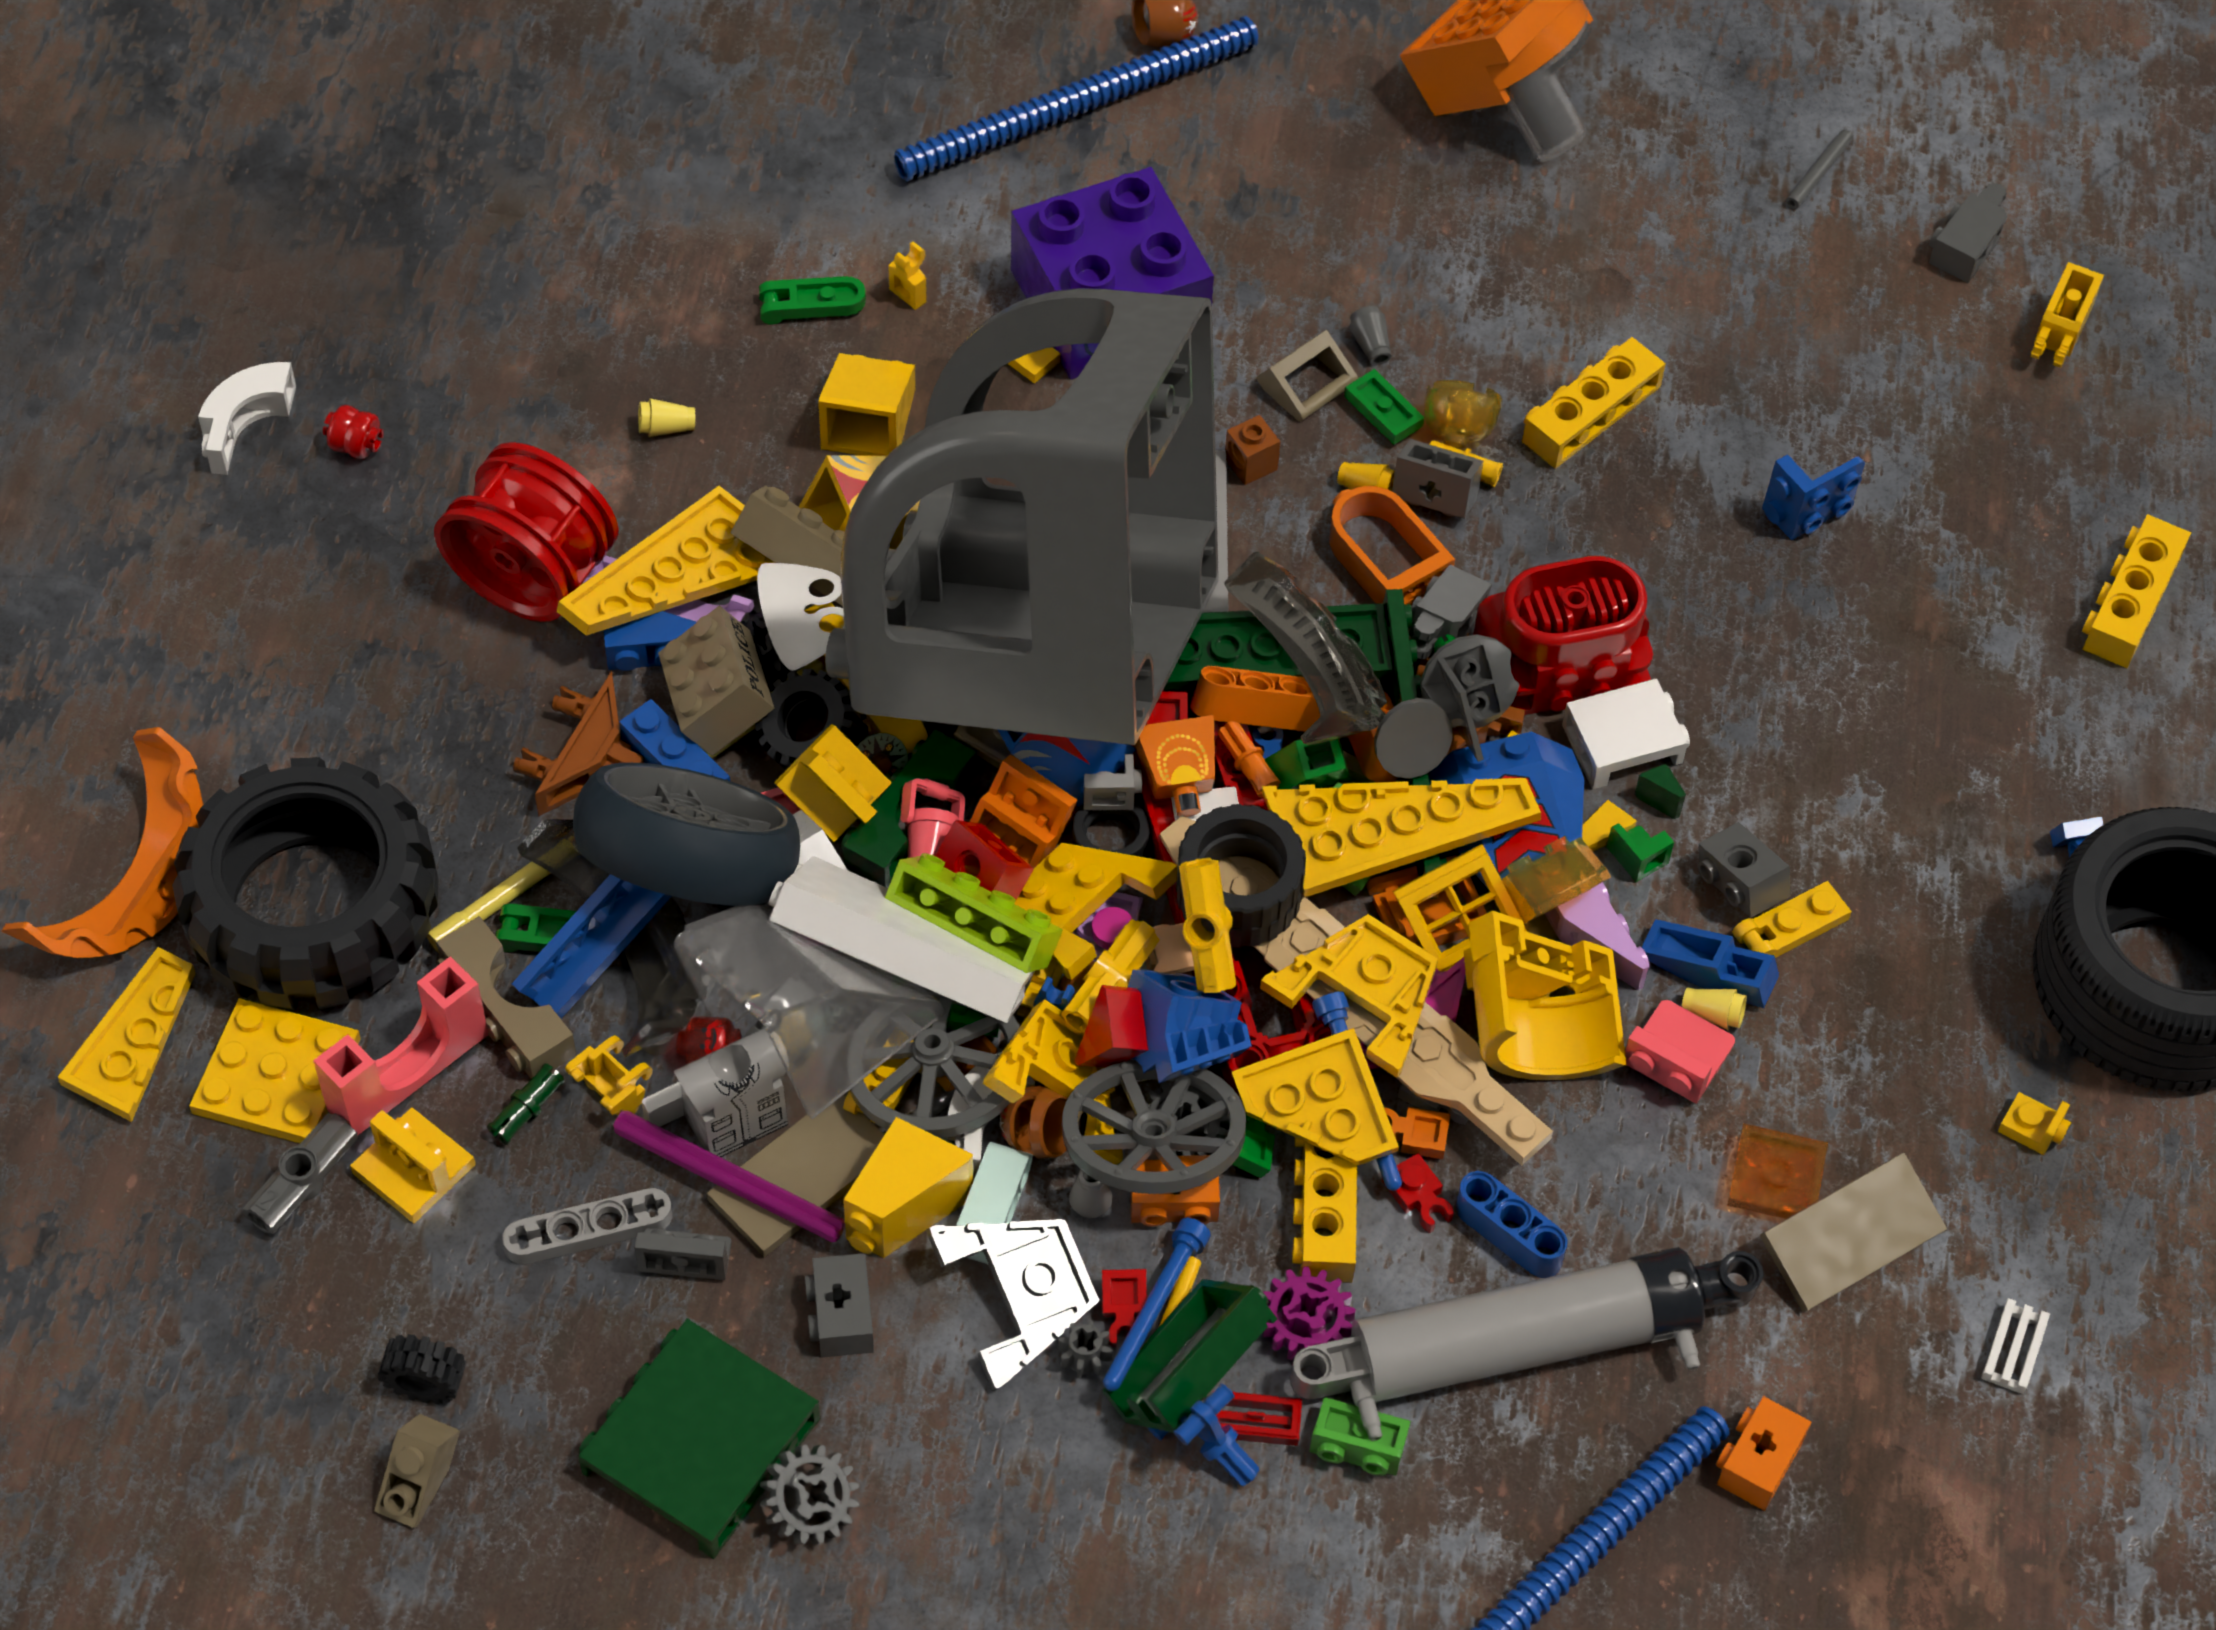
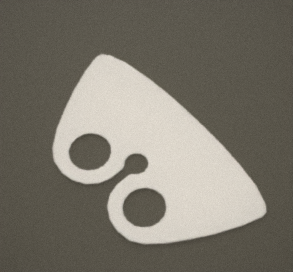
(783, 597)

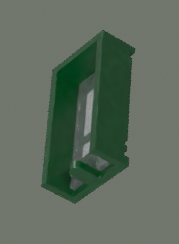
(1190, 1353)

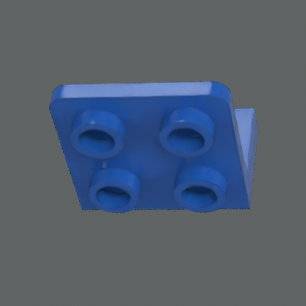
(1804, 504)

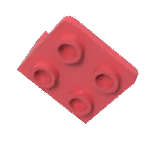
(1678, 1050)

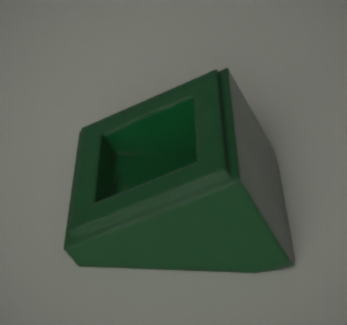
(1661, 791)

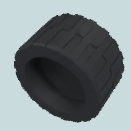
(1259, 836)

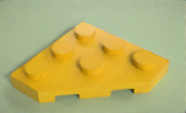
(1321, 1097)

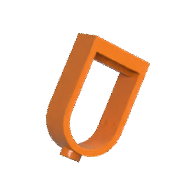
(1392, 508)

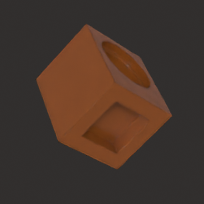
(1252, 449)

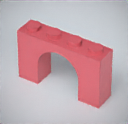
(447, 1028)

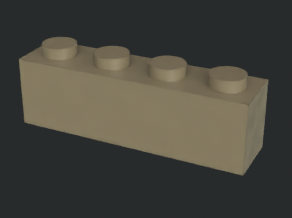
(790, 534)

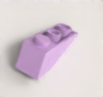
(1594, 920)

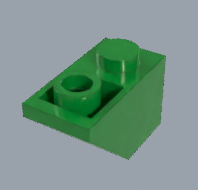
(1309, 764)

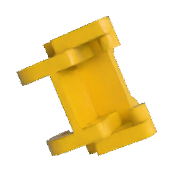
(609, 1077)

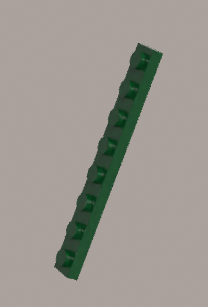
(1404, 682)

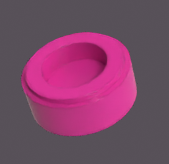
(1108, 924)

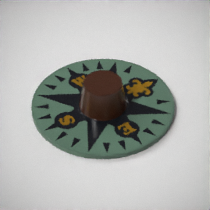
(884, 752)

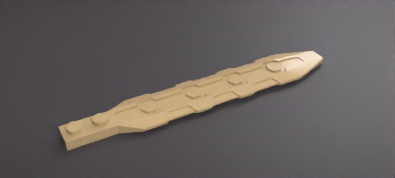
(1442, 1057)

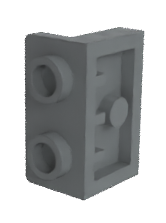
(683, 1253)

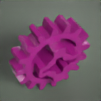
(1309, 1310)

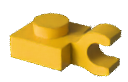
(906, 278)

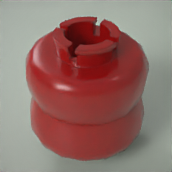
(353, 432)

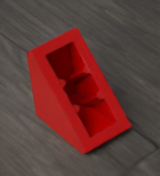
(1114, 1028)

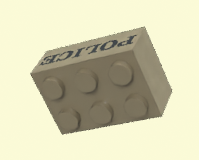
(715, 680)

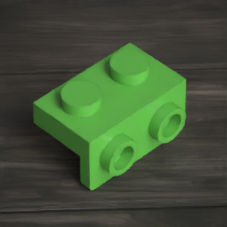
(1342, 1437)

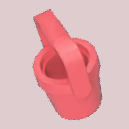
(929, 826)

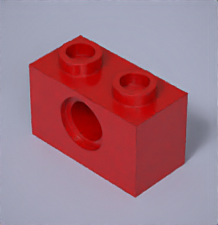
(980, 853)

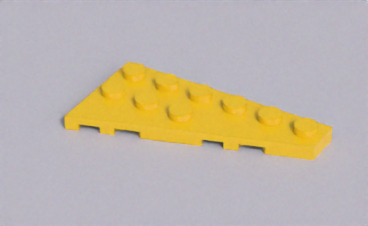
(669, 568)
(1391, 824)

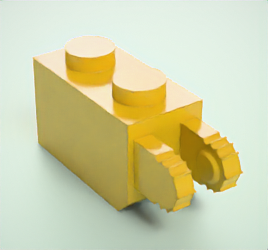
(2067, 312)

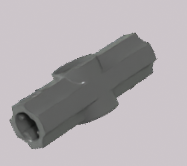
(283, 1191)

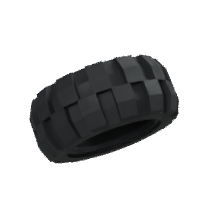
(292, 809)

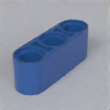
(1516, 1243)

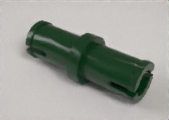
(525, 1103)

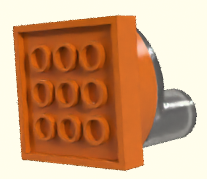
(1509, 57)

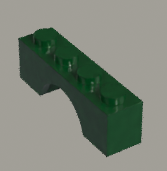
(879, 844)

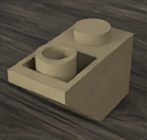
(416, 1469)

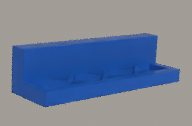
(588, 943)

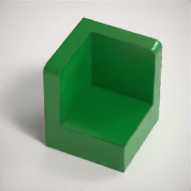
(1638, 851)

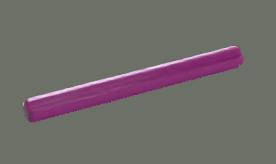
(729, 1176)

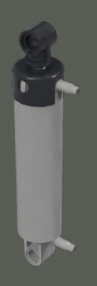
(1525, 1327)

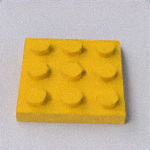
(266, 1071)

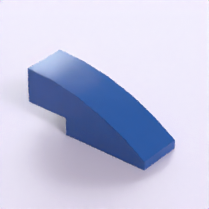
(1711, 960)

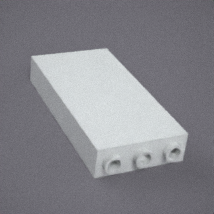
(861, 922)

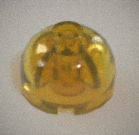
(1460, 413)

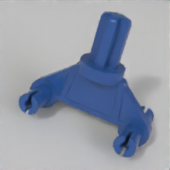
(1218, 1440)

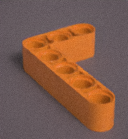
(1275, 703)

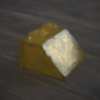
(1554, 878)

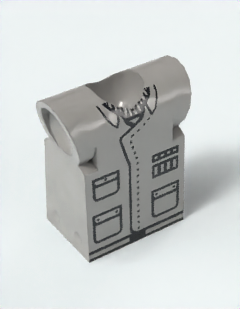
(734, 1094)

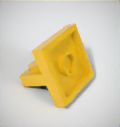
(833, 783)
(411, 1163)

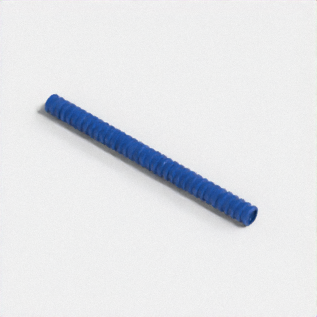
(1076, 98)
(1608, 1523)

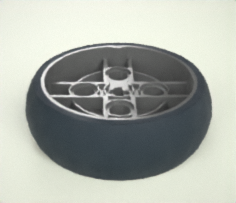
(685, 833)

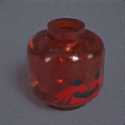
(705, 1036)

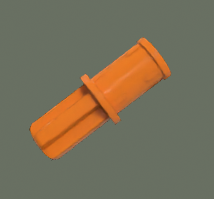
(1247, 757)

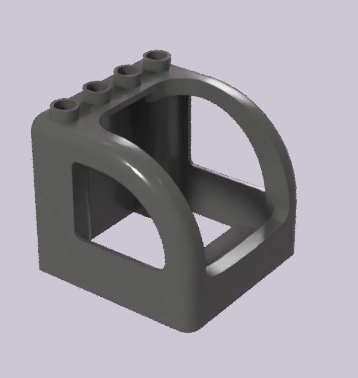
(1082, 581)

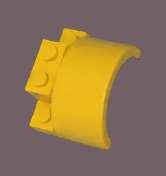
(1518, 1021)

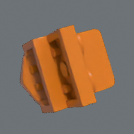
(1025, 810)

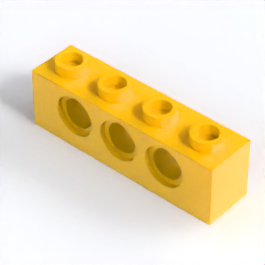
(1592, 402)
(2135, 591)
(1335, 1213)

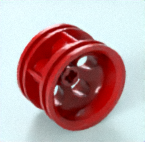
(526, 531)

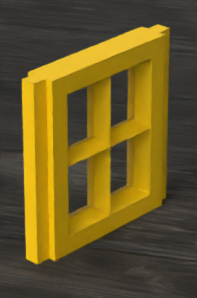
(1443, 879)

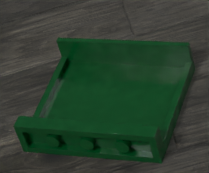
(699, 1434)

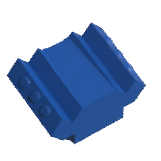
(1186, 1026)

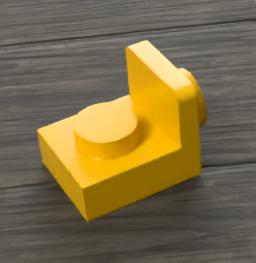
(2035, 1123)

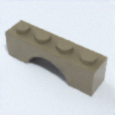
(529, 1033)

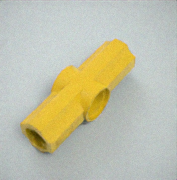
(1205, 900)
(1112, 969)

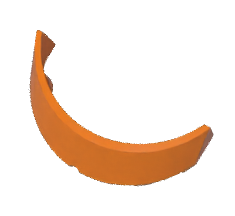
(145, 895)

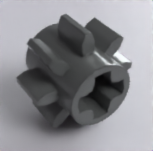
(1085, 1338)

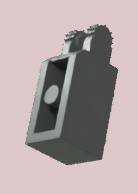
(1970, 233)
(1446, 608)

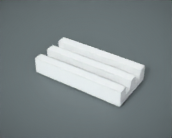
(2025, 1316)

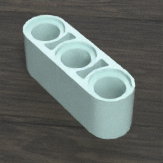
(996, 1188)

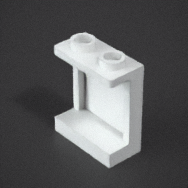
(1624, 730)

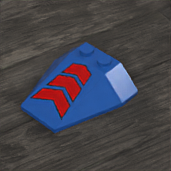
(1553, 779)

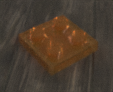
(1776, 1172)

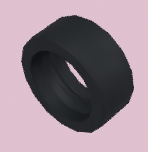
(1135, 818)

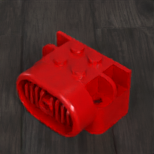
(1570, 630)

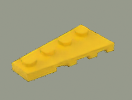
(128, 1041)

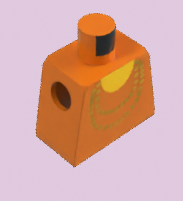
(1179, 760)

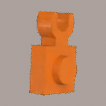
(1420, 1131)

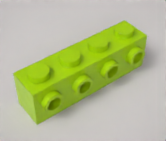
(974, 913)

